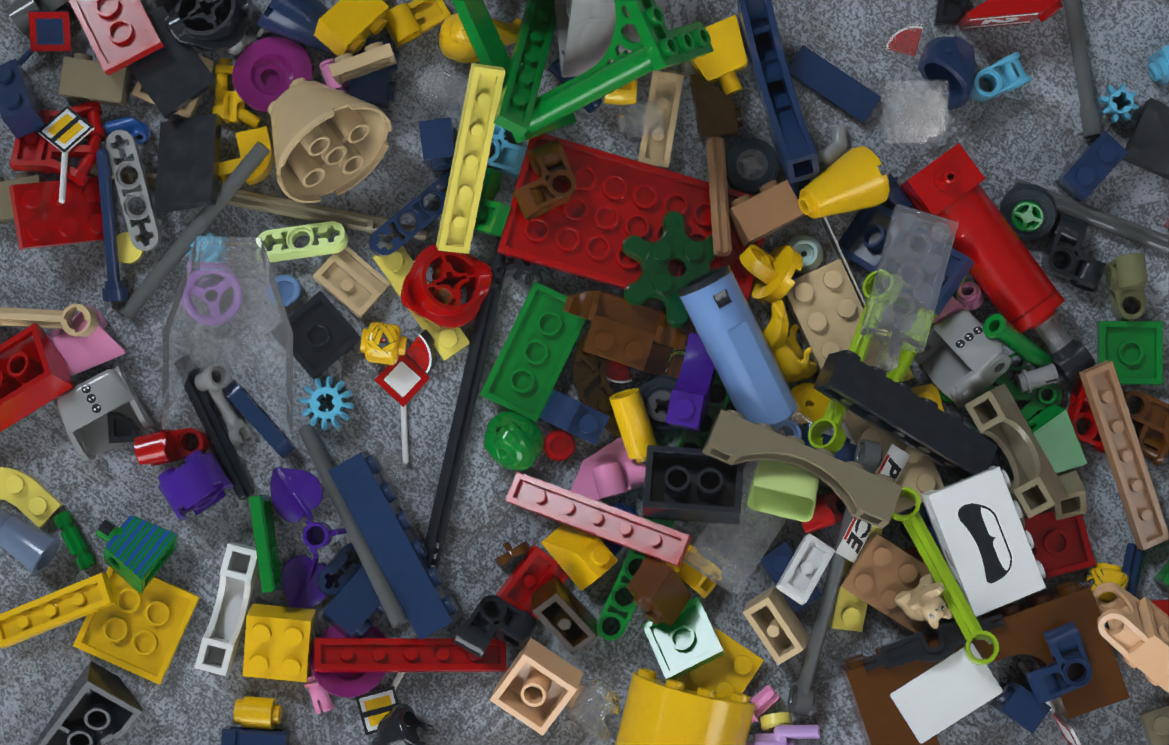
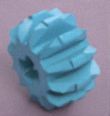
(316, 405)

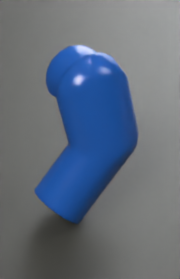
(129, 124)

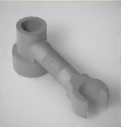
(213, 380)

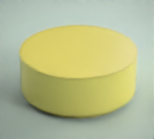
(126, 251)
(770, 721)

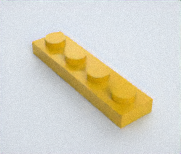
(55, 609)

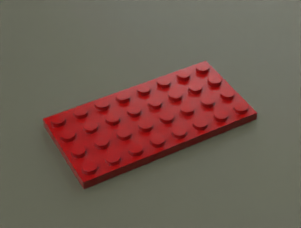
(609, 203)

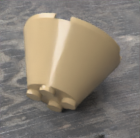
(324, 140)

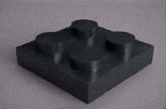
(320, 335)

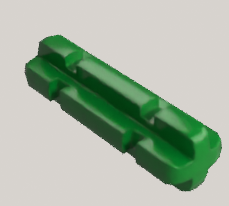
(74, 540)

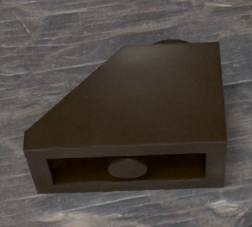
(713, 110)

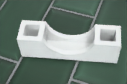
(230, 610)

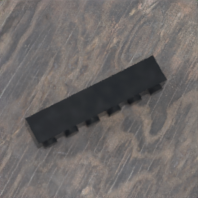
(904, 415)

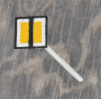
(64, 133)
(377, 704)

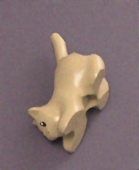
(924, 602)

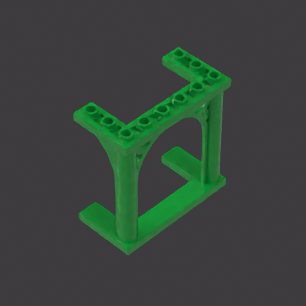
(655, 51)

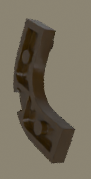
(592, 385)

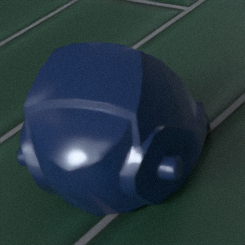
(952, 61)

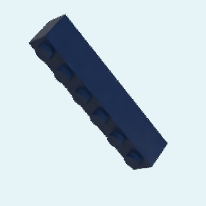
(393, 544)

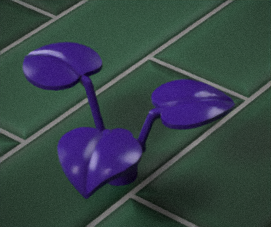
(294, 495)

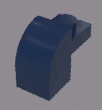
(574, 417)

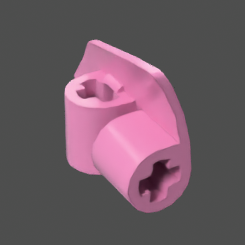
(89, 351)
(609, 473)

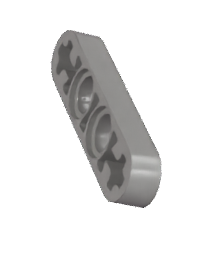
(137, 189)

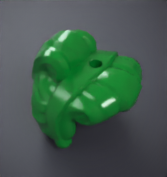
(513, 440)

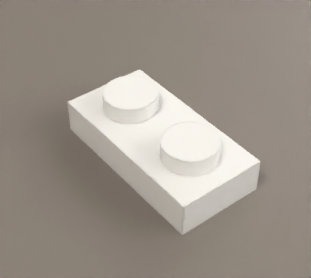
(805, 569)

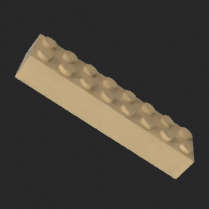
(827, 320)

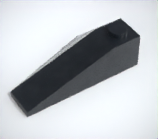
(93, 711)

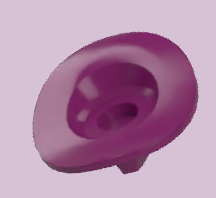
(268, 70)
(347, 683)

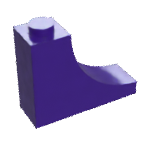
(693, 388)

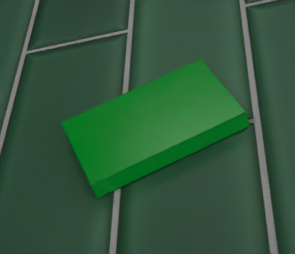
(265, 543)

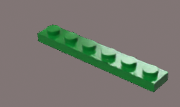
(526, 67)

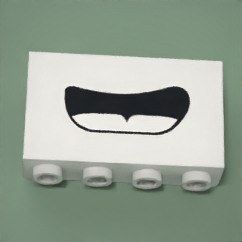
(985, 540)

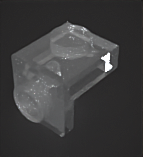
(641, 119)

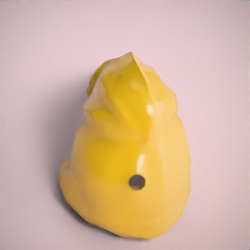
(456, 43)
(791, 359)

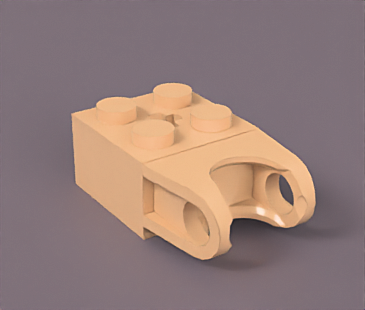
(1136, 631)

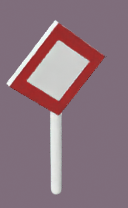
(402, 383)
(1065, 728)

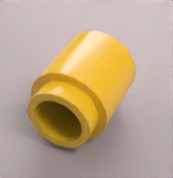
(257, 712)

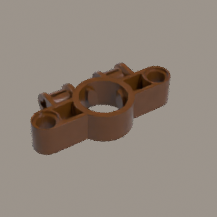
(1152, 426)

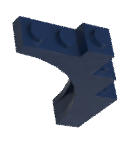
(776, 90)

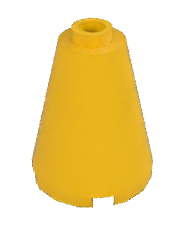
(846, 186)

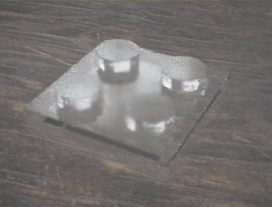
(915, 111)

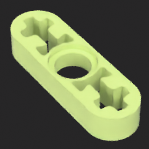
(323, 229)

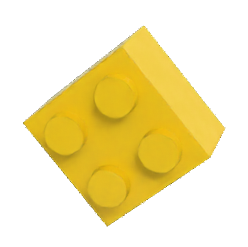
(278, 642)

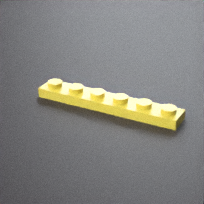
(470, 158)

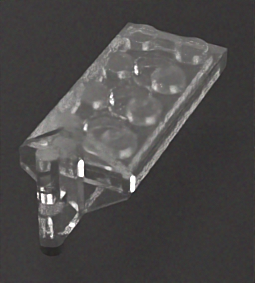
(907, 283)

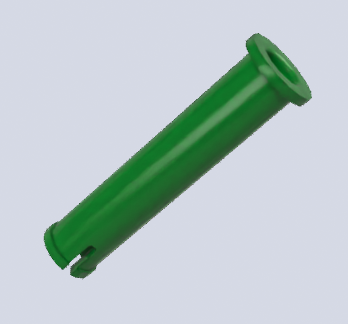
(997, 328)

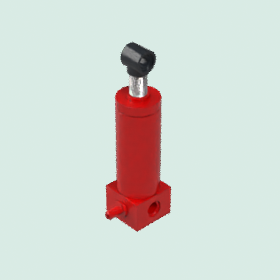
(1002, 262)

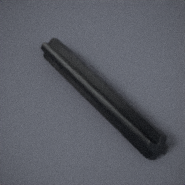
(219, 438)

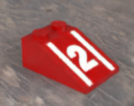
(1009, 12)

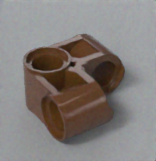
(550, 166)

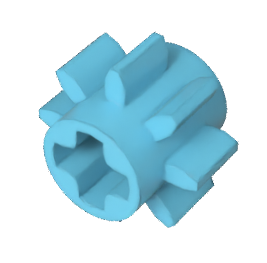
(1110, 107)

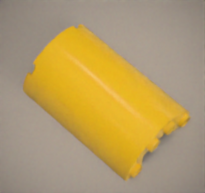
(679, 716)

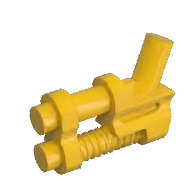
(228, 103)

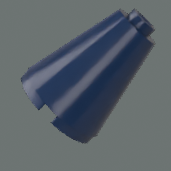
(295, 20)

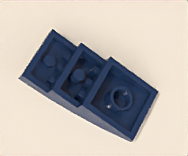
(865, 242)

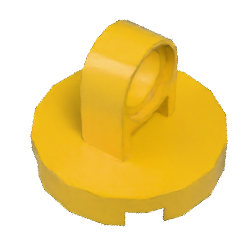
(771, 271)

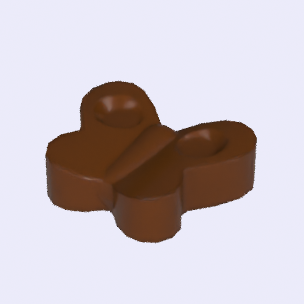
(512, 553)

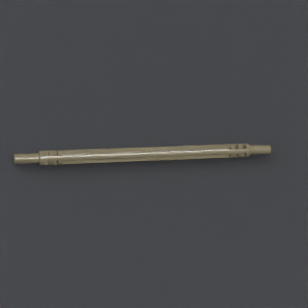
(288, 207)

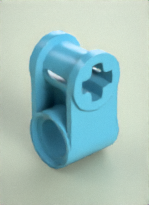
(1004, 77)

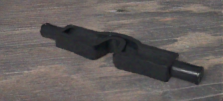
(916, 648)

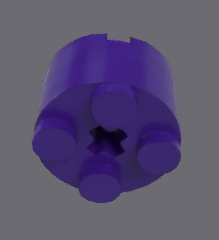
(194, 484)

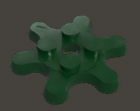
(654, 260)

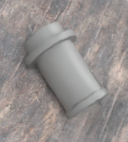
(1037, 378)

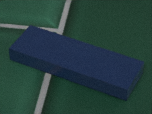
(833, 85)

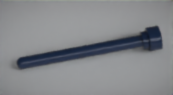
(114, 287)

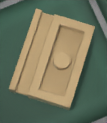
(374, 58)
(351, 281)

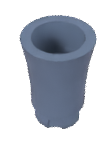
(27, 543)

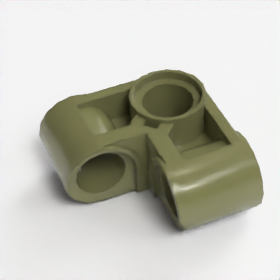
(1126, 280)

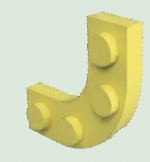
(28, 496)

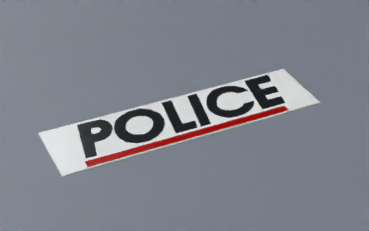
(859, 530)

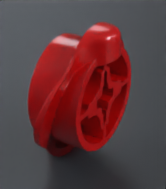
(441, 302)

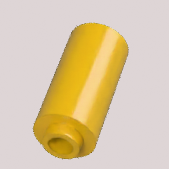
(633, 423)

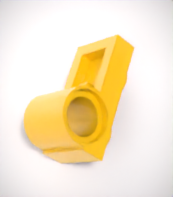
(414, 19)

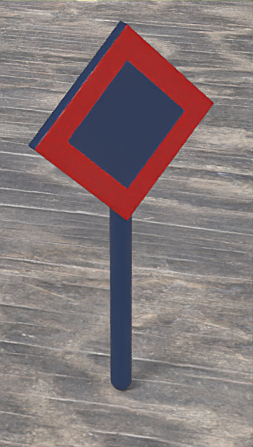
(48, 32)

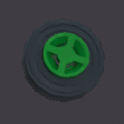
(1029, 223)

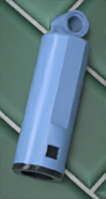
(739, 349)

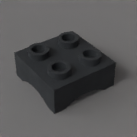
(1150, 139)

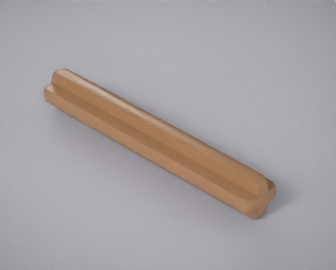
(718, 196)

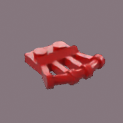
(39, 155)

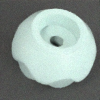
(812, 248)

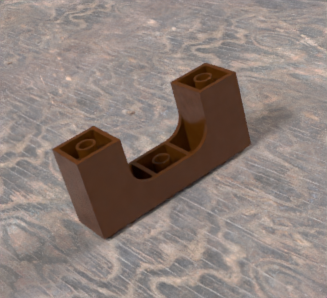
(1022, 634)

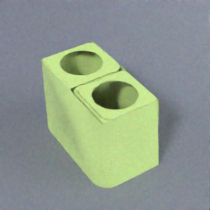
(783, 490)

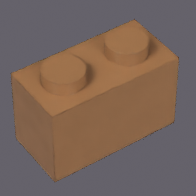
(765, 212)

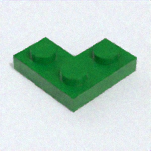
(491, 214)

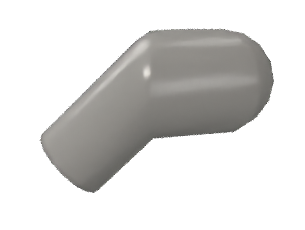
(836, 149)

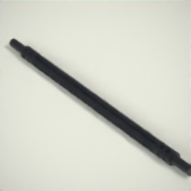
(464, 412)

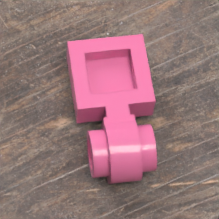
(968, 298)

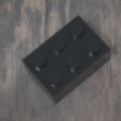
(691, 486)

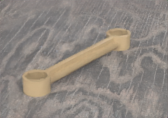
(50, 318)

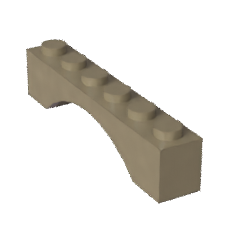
(863, 493)

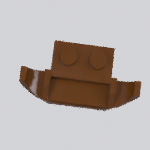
(621, 329)

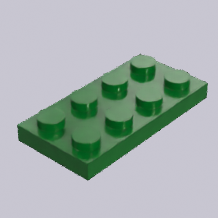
(533, 353)

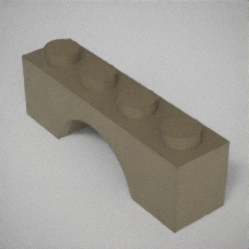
(1034, 477)

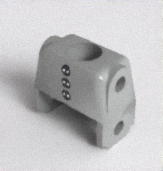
(962, 358)
(86, 410)

